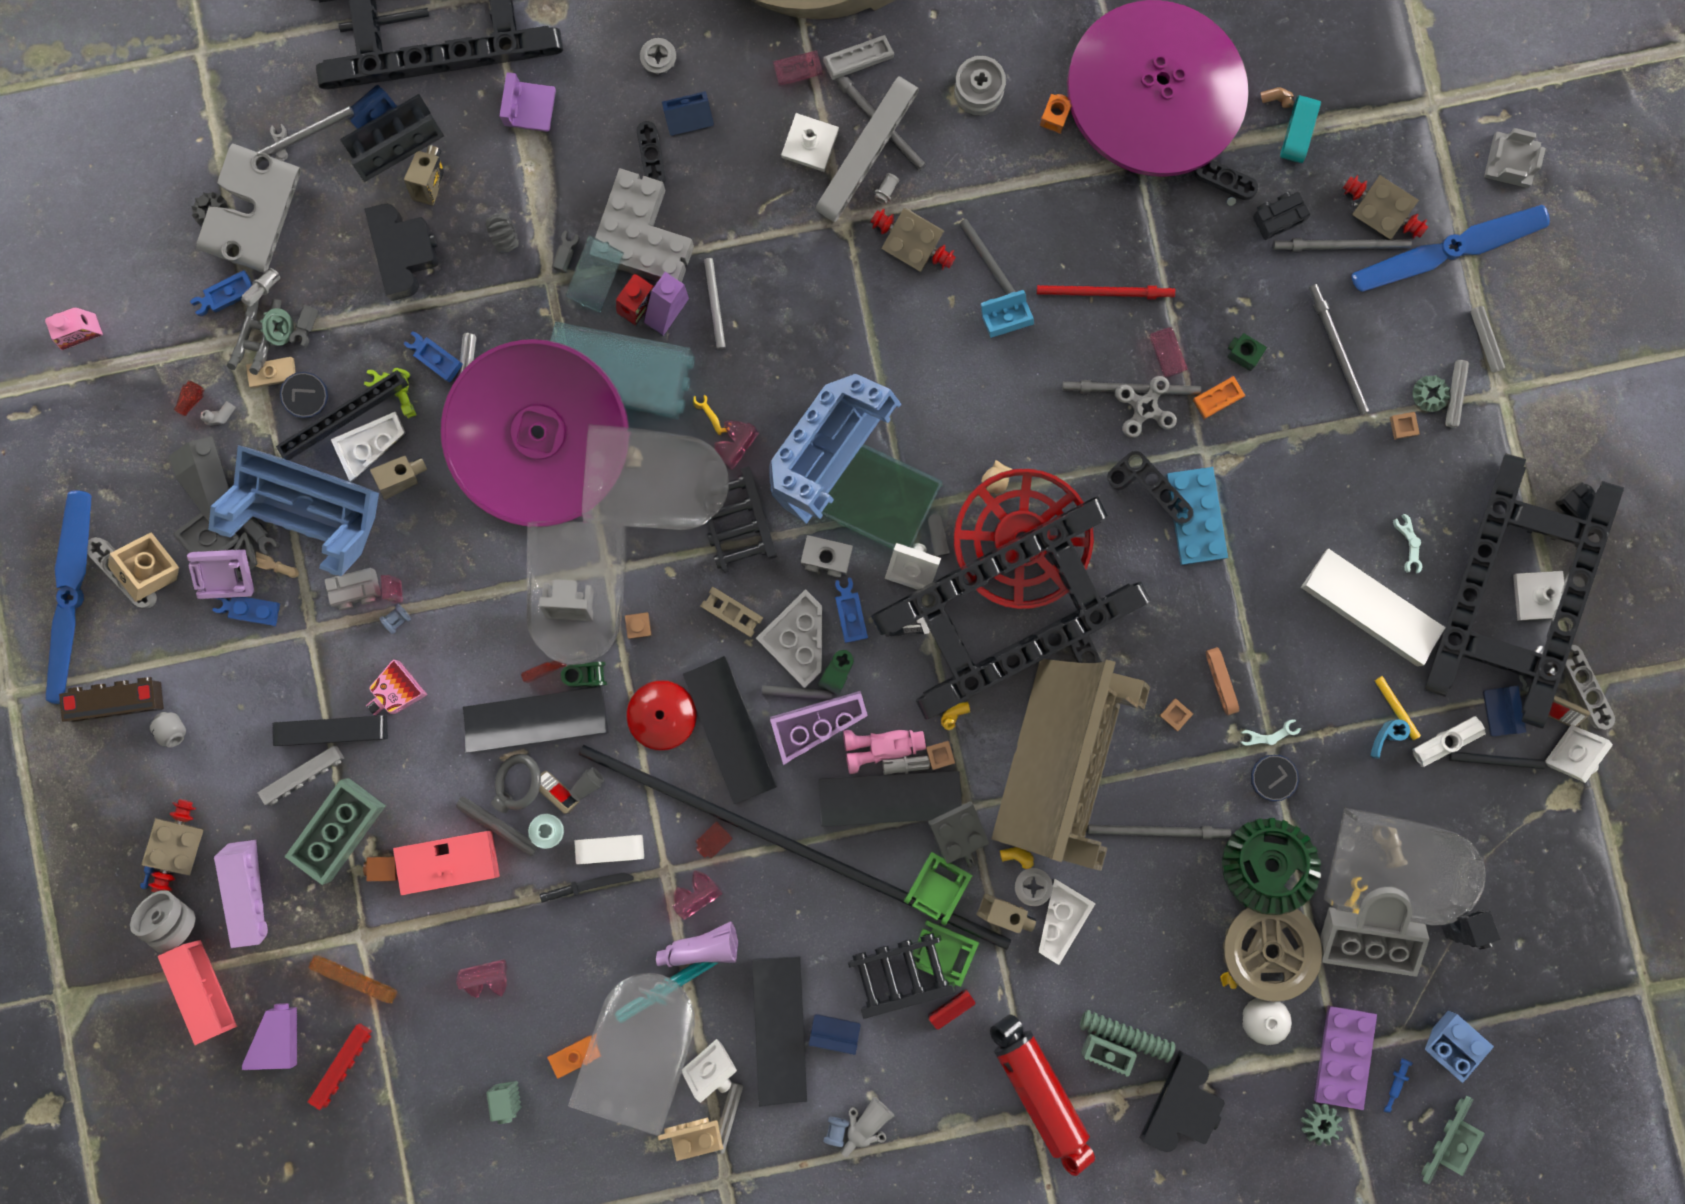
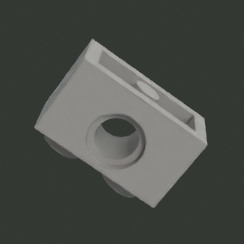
(816, 546)

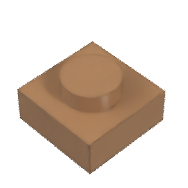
(1404, 425)
(638, 625)
(1176, 714)
(940, 755)

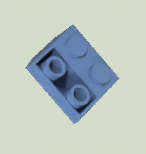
(1457, 1045)

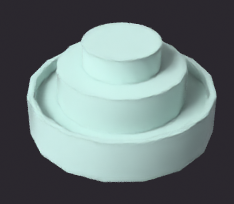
(546, 831)

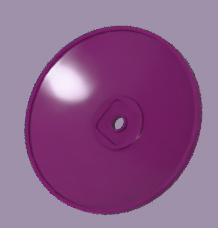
(1135, 117)
(492, 420)

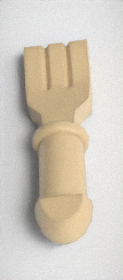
(268, 563)

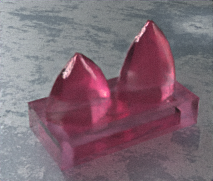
(743, 436)
(705, 892)
(492, 973)

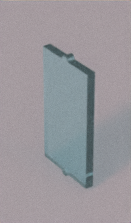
(594, 274)

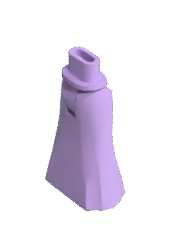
(714, 946)

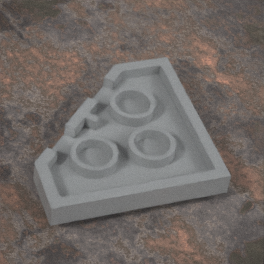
(797, 638)

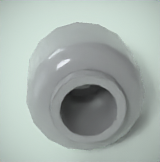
(168, 729)

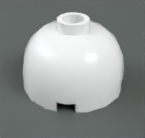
(1266, 1021)

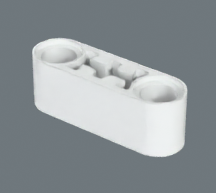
(609, 849)

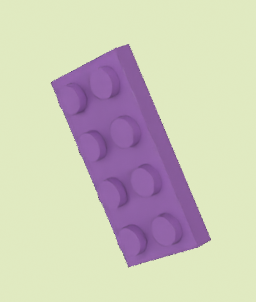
(1345, 1057)

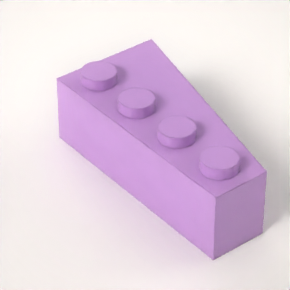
(813, 724)
(241, 893)

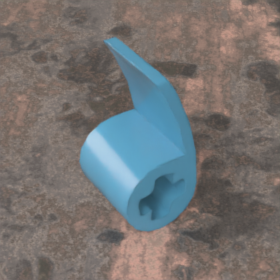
(1387, 732)

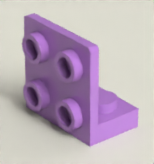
(526, 104)

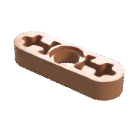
(1222, 681)

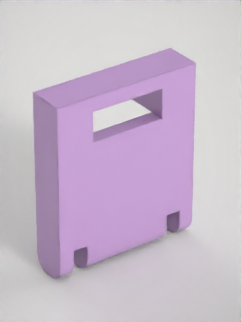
(218, 574)

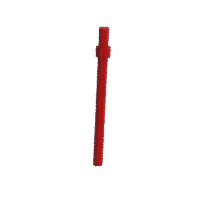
(1150, 292)

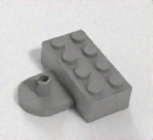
(1376, 936)

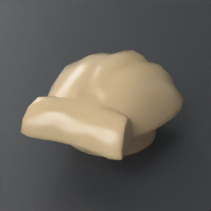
(1001, 485)

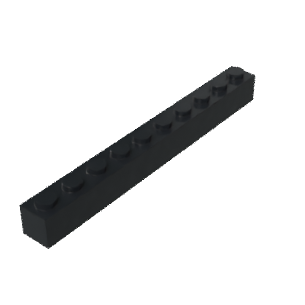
(342, 415)

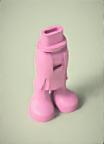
(882, 746)

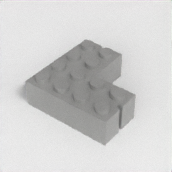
(631, 229)

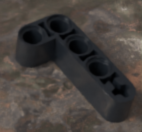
(1155, 490)

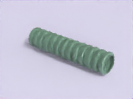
(1127, 1036)

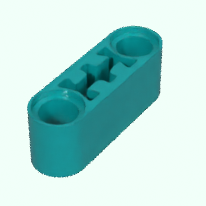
(1300, 129)

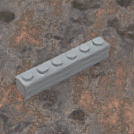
(300, 775)

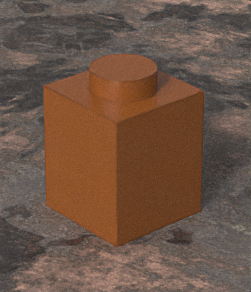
(380, 868)

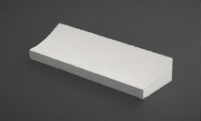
(1373, 608)

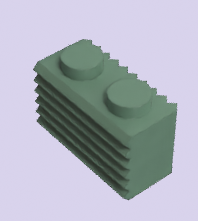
(1108, 1054)
(503, 1102)

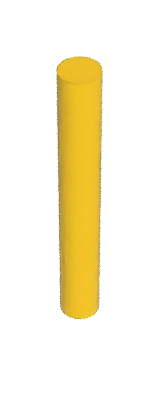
(1396, 706)

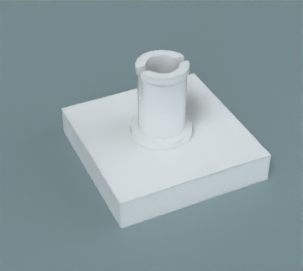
(810, 142)
(912, 566)
(1537, 594)
(1578, 753)
(709, 1071)

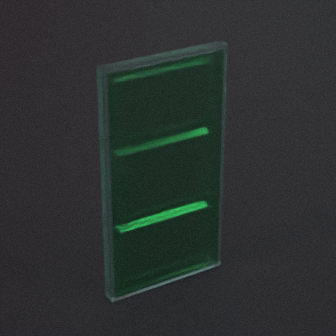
(882, 498)

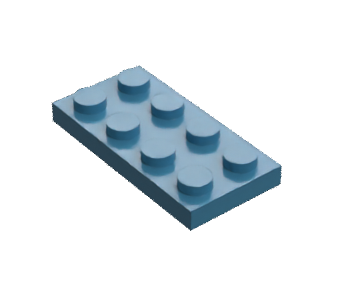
(1204, 537)

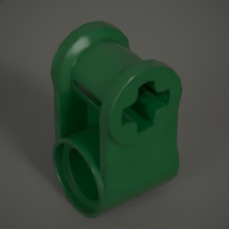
(586, 674)
(834, 675)

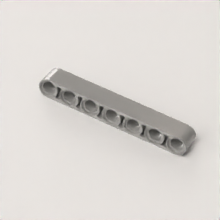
(867, 149)

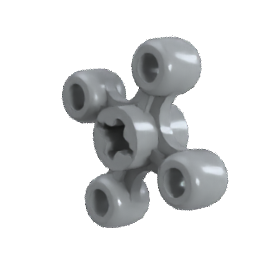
(1154, 412)

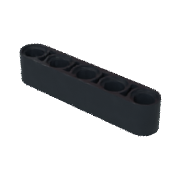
(330, 730)

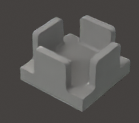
(1514, 158)
(566, 601)

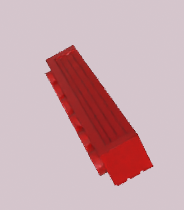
(339, 1067)

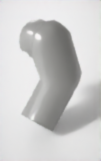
(218, 417)

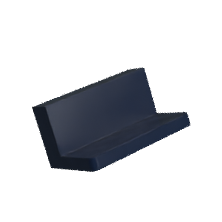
(371, 106)
(687, 113)
(1504, 711)
(834, 1034)

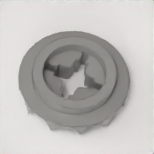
(651, 48)
(1025, 895)

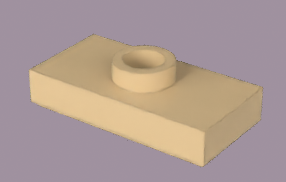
(272, 372)

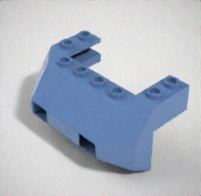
(827, 443)
(299, 502)

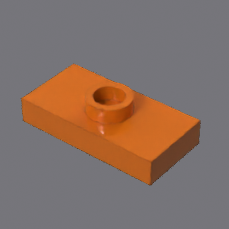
(1218, 397)
(570, 1057)

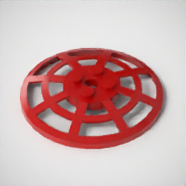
(1017, 522)

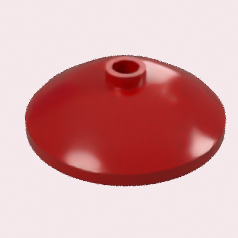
(678, 718)

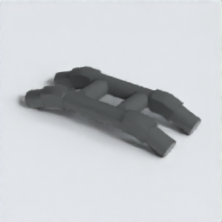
(243, 343)

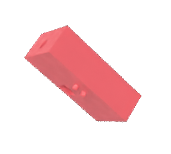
(469, 860)
(197, 991)

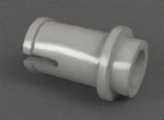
(885, 190)

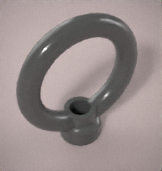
(503, 800)

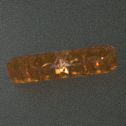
(353, 979)

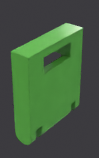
(935, 893)
(947, 952)

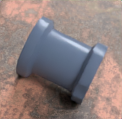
(395, 618)
(836, 1131)

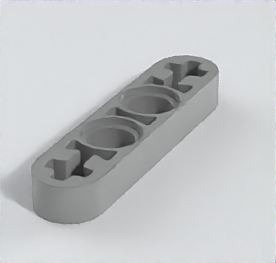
(103, 564)
(1590, 684)

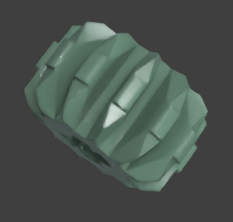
(1314, 1120)

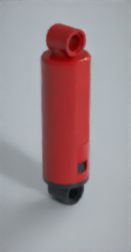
(1042, 1094)

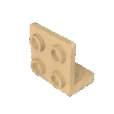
(694, 1138)

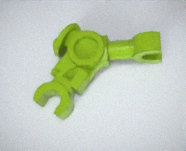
(406, 406)

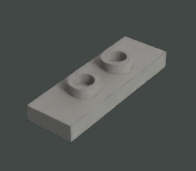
(858, 57)

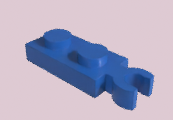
(223, 293)
(434, 357)
(250, 610)
(850, 613)

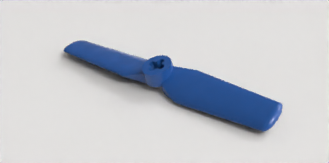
(1473, 241)
(69, 575)

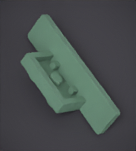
(1458, 1145)

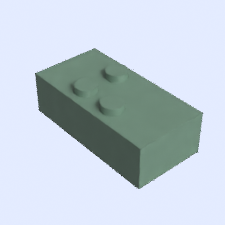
(335, 831)

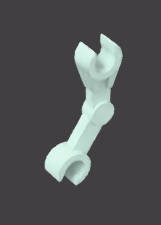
(1414, 542)
(1256, 738)

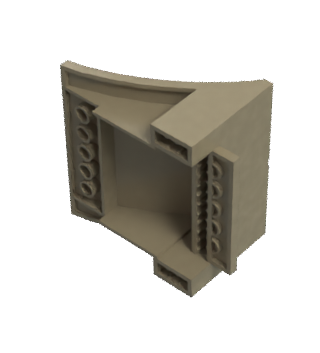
(1063, 759)

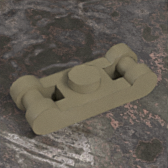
(731, 612)

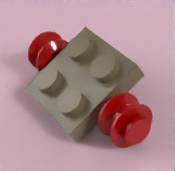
(1385, 207)
(913, 239)
(172, 846)

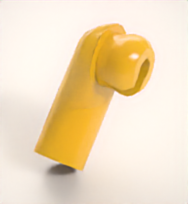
(950, 716)
(1021, 855)

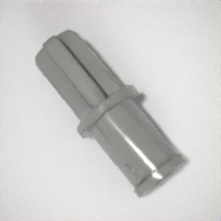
(260, 287)
(905, 764)

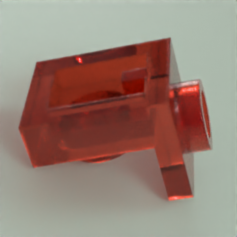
(713, 840)

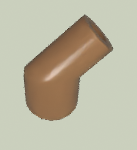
(1279, 94)

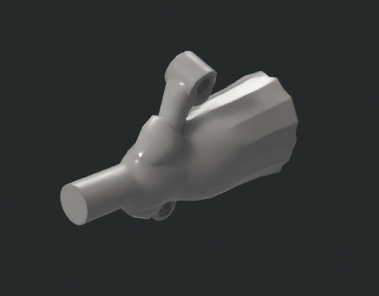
(862, 1131)

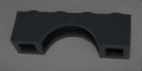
(1473, 929)

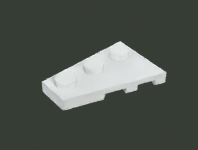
(367, 443)
(1063, 921)

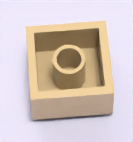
(143, 566)

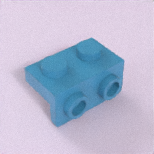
(1006, 313)

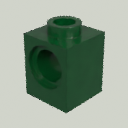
(1256, 351)

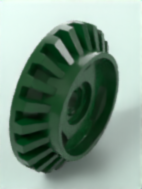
(1269, 893)

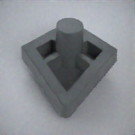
(245, 544)

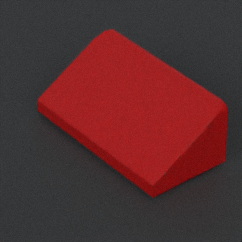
(951, 1009)

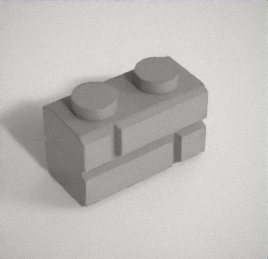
(353, 588)

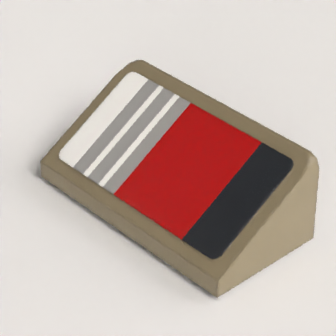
(1567, 712)
(557, 793)

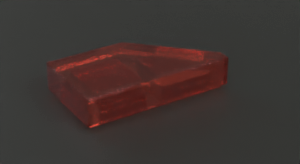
(541, 670)

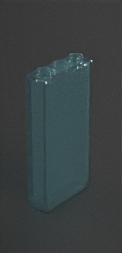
(644, 371)

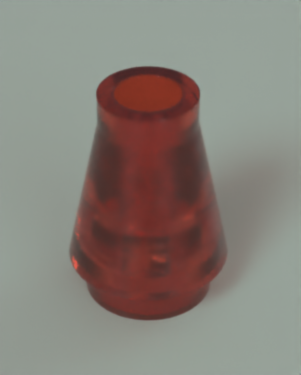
(189, 396)

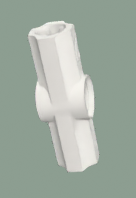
(1460, 734)

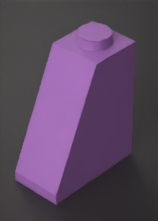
(665, 303)
(274, 1041)

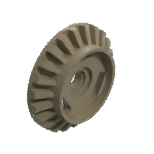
(1298, 966)

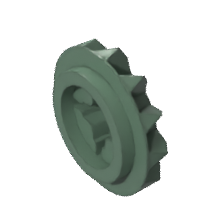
(285, 326)
(1420, 393)

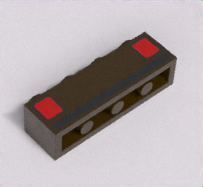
(111, 701)

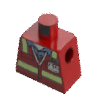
(634, 298)

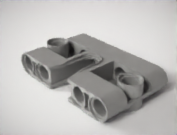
(253, 232)

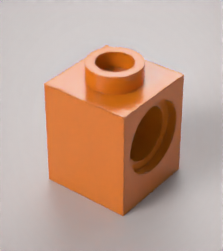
(1052, 121)

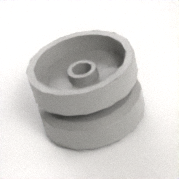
(979, 85)
(162, 921)

